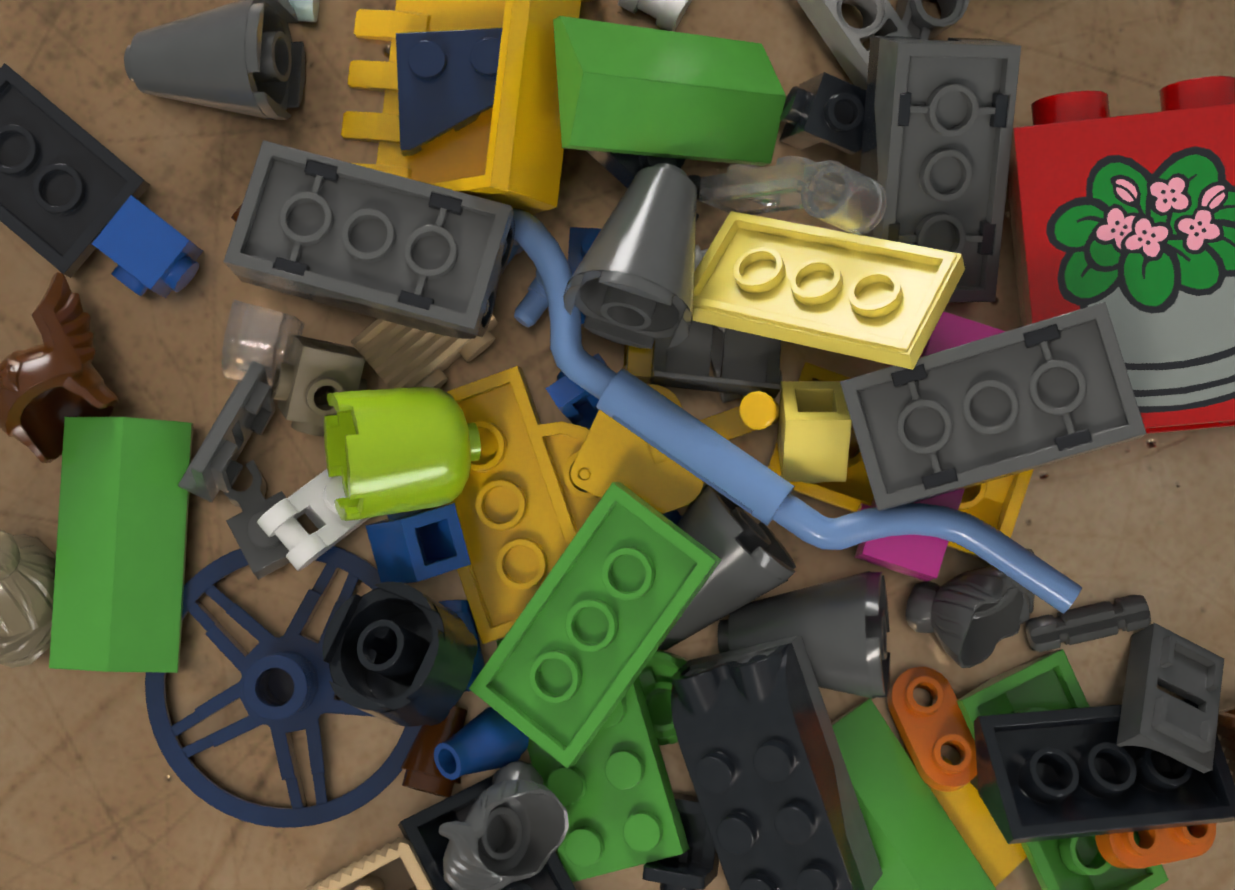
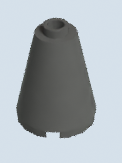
(224, 59)
(642, 263)
(749, 566)
(840, 626)

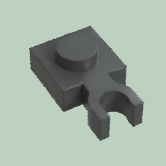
(261, 552)

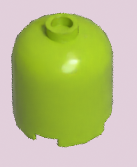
(398, 450)

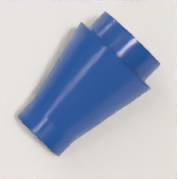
(480, 746)

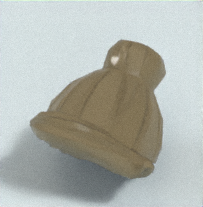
(25, 598)

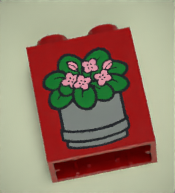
(1139, 221)

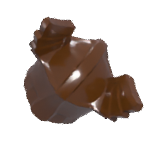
(54, 377)

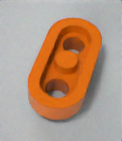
(931, 727)
(1155, 846)

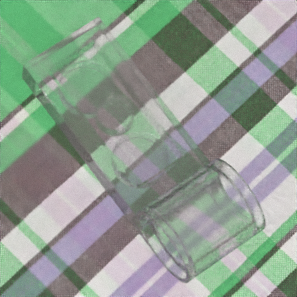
(821, 188)

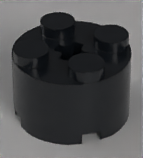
(399, 655)

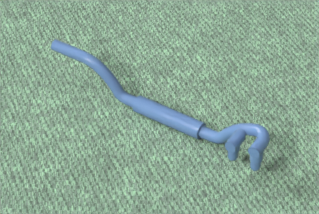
(732, 469)

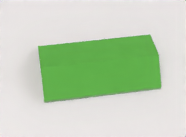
(665, 93)
(121, 545)
(903, 817)
(1066, 862)

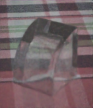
(257, 336)

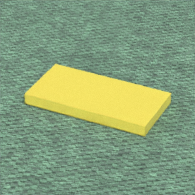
(824, 288)

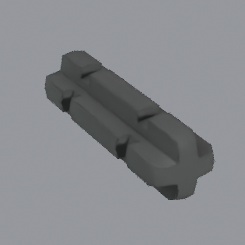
(1088, 623)

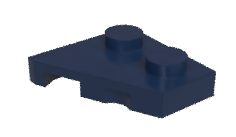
(444, 81)

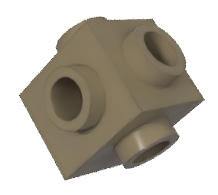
(309, 367)

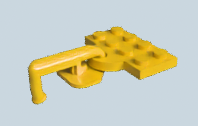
(529, 482)

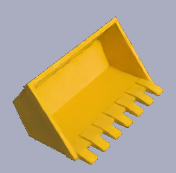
(510, 149)

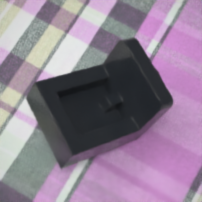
(824, 112)
(698, 864)

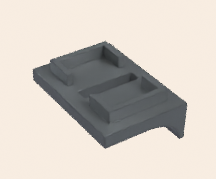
(747, 363)
(245, 412)
(1160, 720)

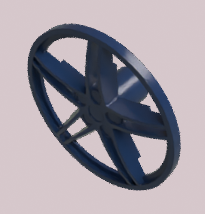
(280, 687)

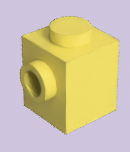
(813, 432)

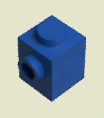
(148, 250)
(418, 544)

